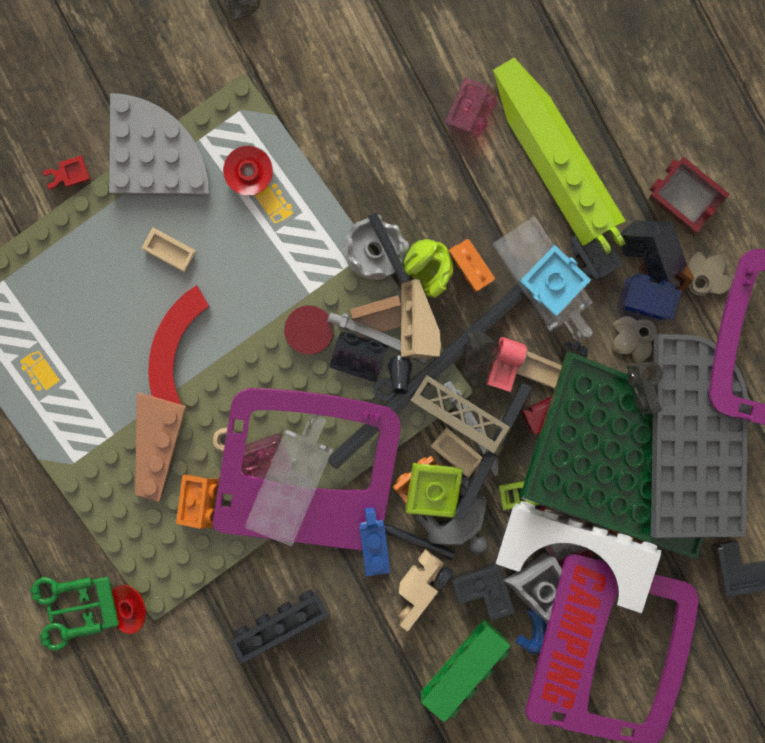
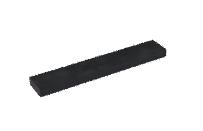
(489, 457)

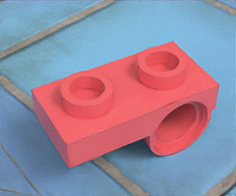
(506, 365)

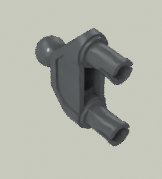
(459, 531)

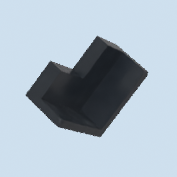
(657, 246)
(734, 576)
(486, 583)

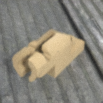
(418, 589)

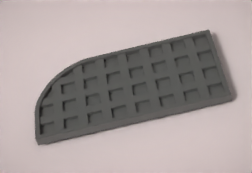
(695, 449)

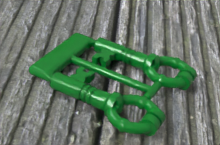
(105, 602)

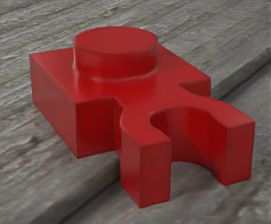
(71, 173)

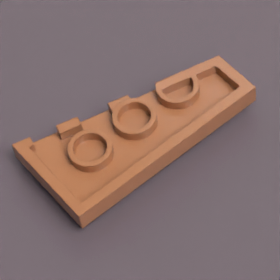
(156, 437)

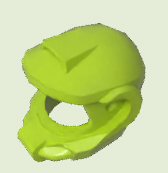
(424, 261)

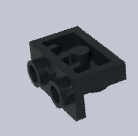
(358, 356)

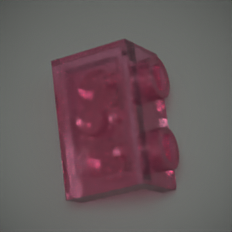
(472, 107)
(259, 456)

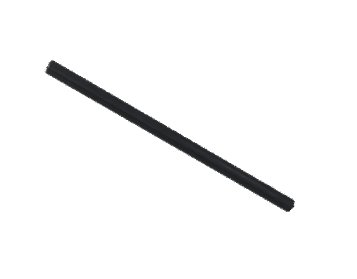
(433, 370)

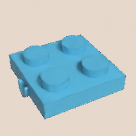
(554, 280)

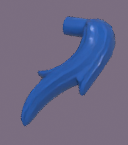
(533, 645)

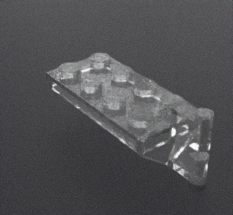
(520, 252)
(290, 483)

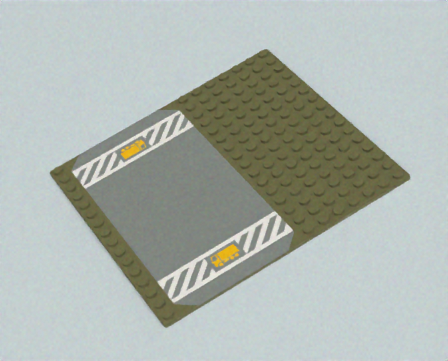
(83, 321)

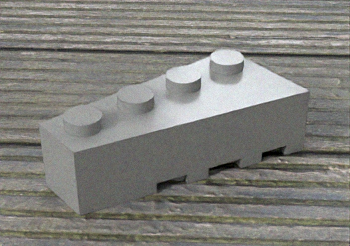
(537, 584)

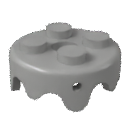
(360, 259)

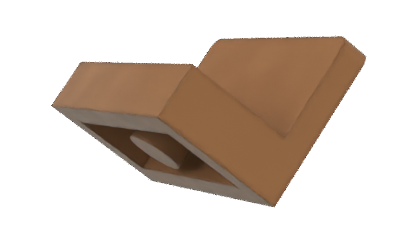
(379, 315)

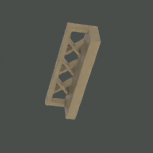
(461, 426)

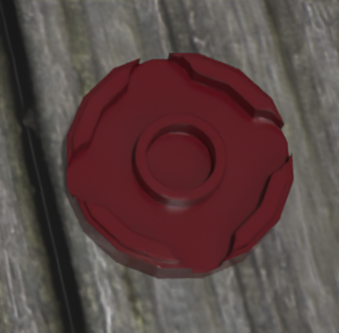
(308, 330)

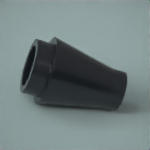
(400, 373)

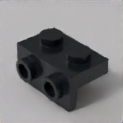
(597, 262)

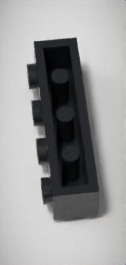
(279, 626)

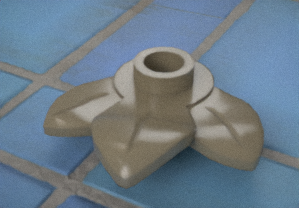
(711, 274)
(631, 341)

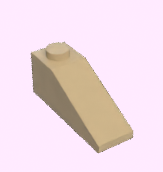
(418, 326)

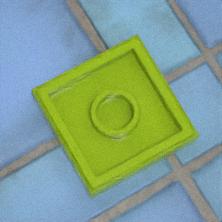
(433, 490)

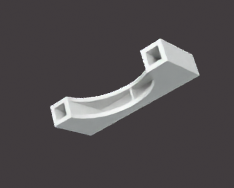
(630, 561)

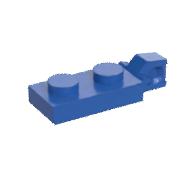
(374, 544)

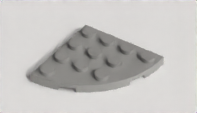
(152, 151)

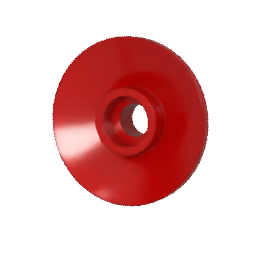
(241, 159)
(129, 609)

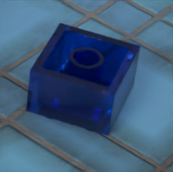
(649, 298)

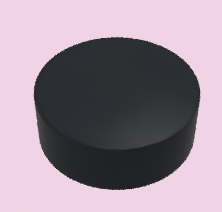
(443, 579)

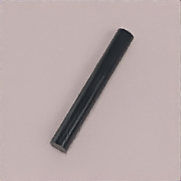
(388, 248)
(419, 541)

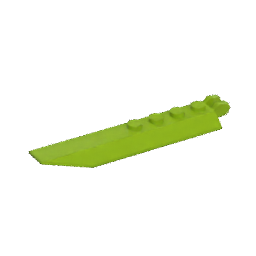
(557, 157)

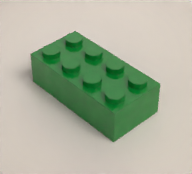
(465, 670)

